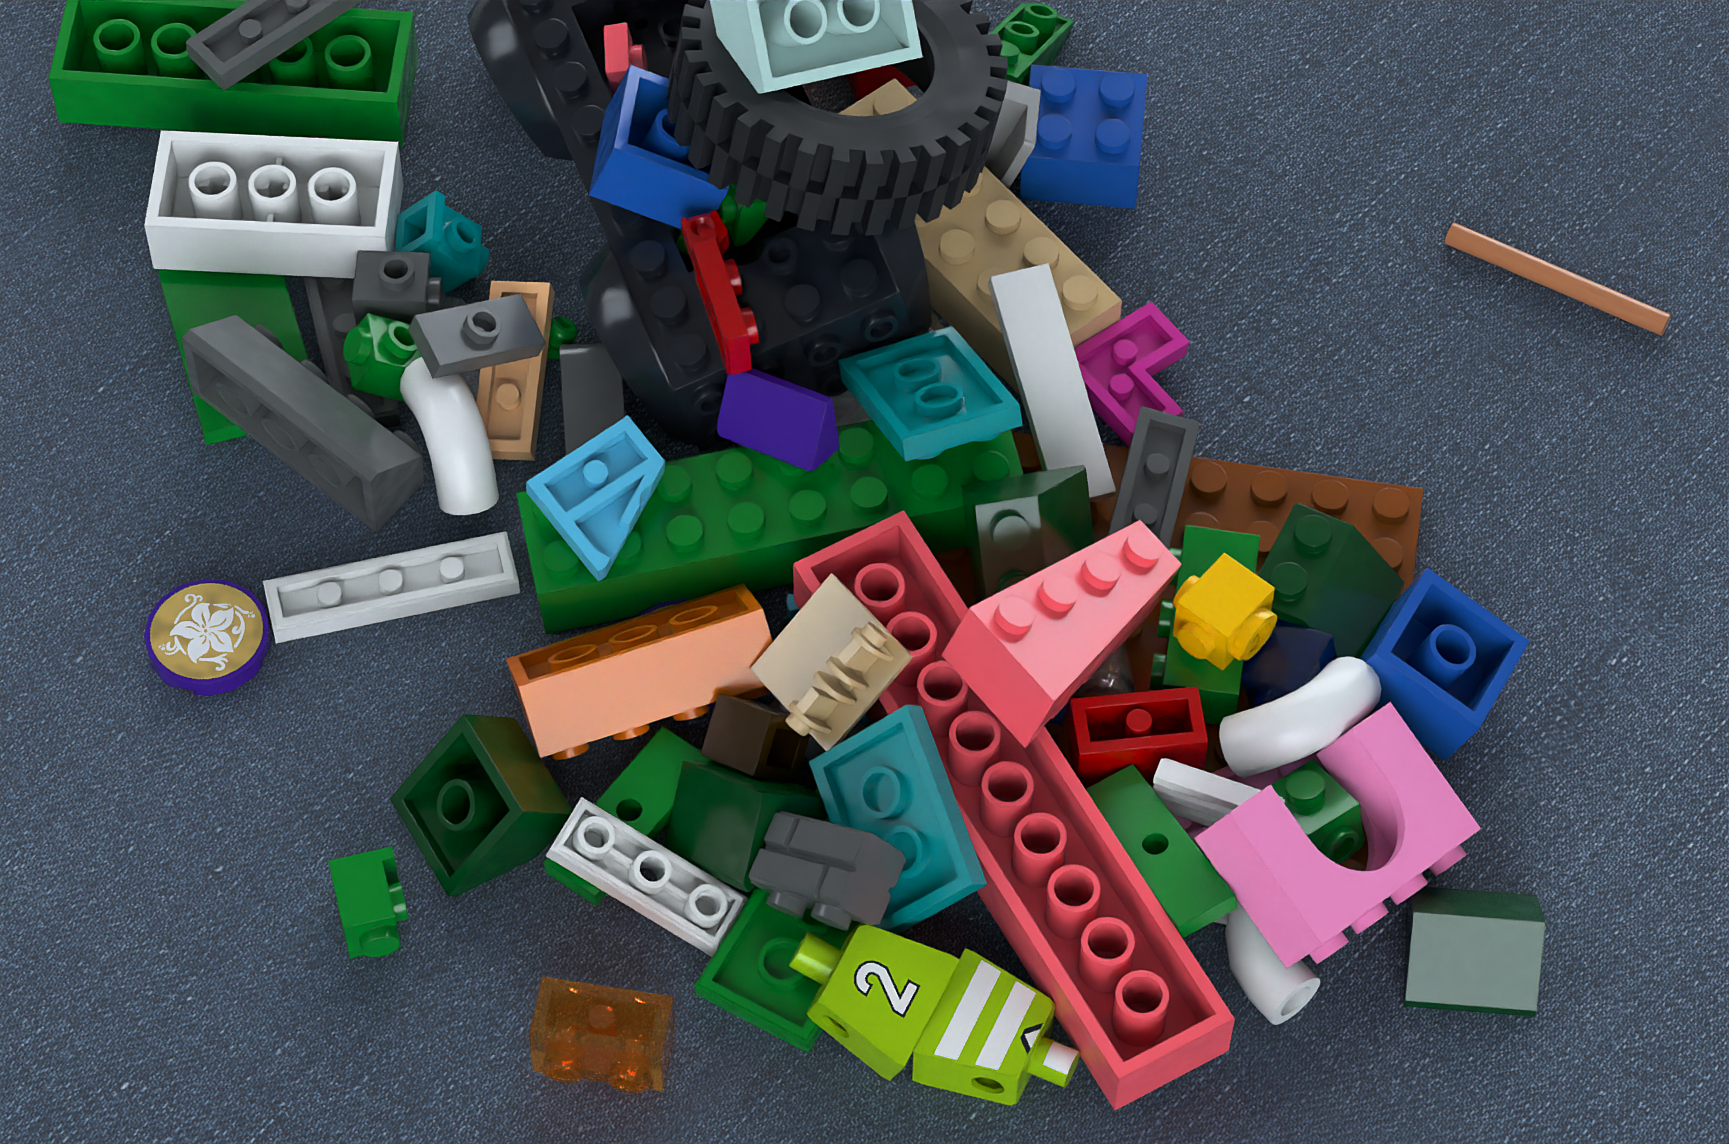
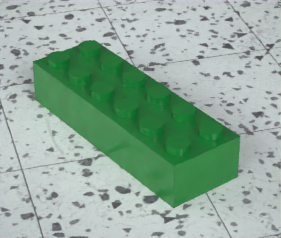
(132, 69)

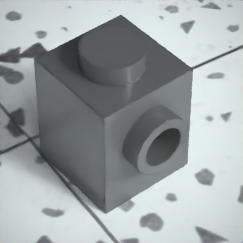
(395, 285)

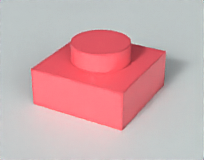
(621, 53)

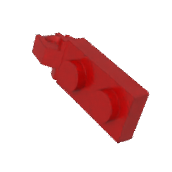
(718, 286)

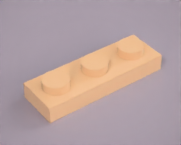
(513, 391)

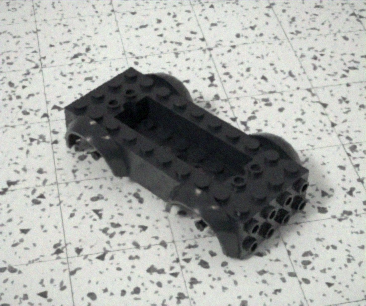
(808, 289)

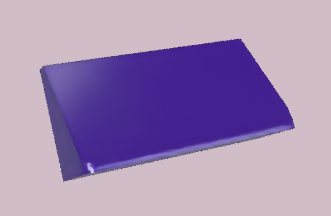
(778, 419)

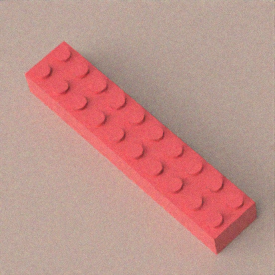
(1048, 856)

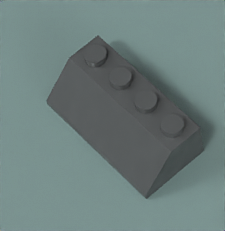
(303, 418)

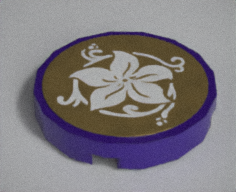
(207, 636)

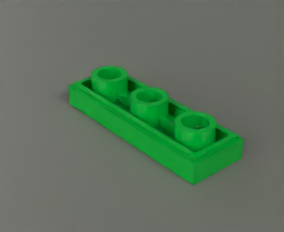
(640, 792)
(1162, 852)

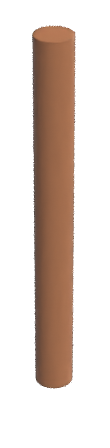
(1557, 279)

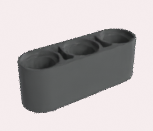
(589, 392)

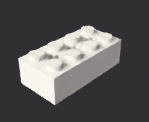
(271, 203)

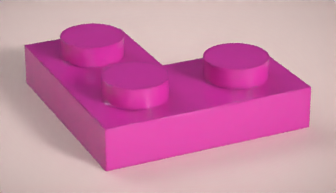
(1120, 368)

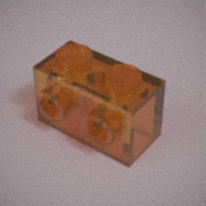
(602, 1035)

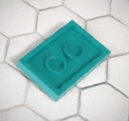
(930, 394)
(898, 789)

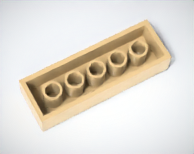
(990, 237)

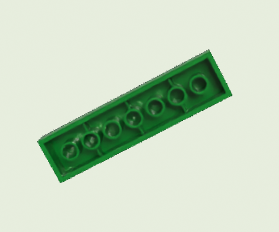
(752, 516)

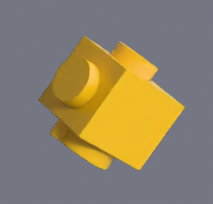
(1224, 613)

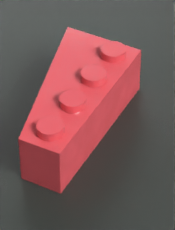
(1056, 628)

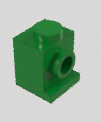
(379, 355)
(369, 901)

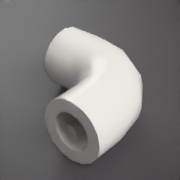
(453, 438)
(1300, 720)
(1261, 974)

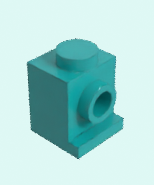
(447, 236)

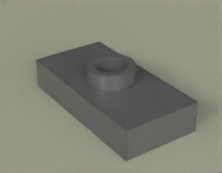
(476, 335)

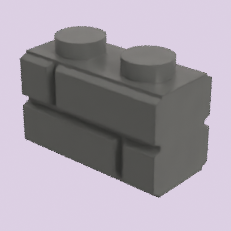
(826, 869)

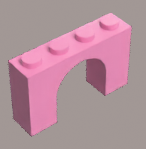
(1304, 897)

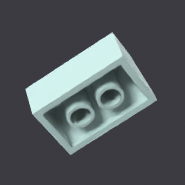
(814, 40)

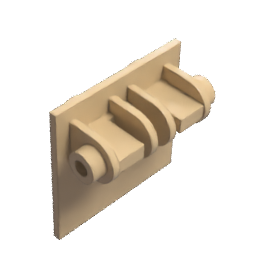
(830, 664)

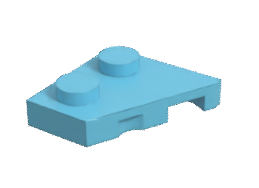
(599, 493)

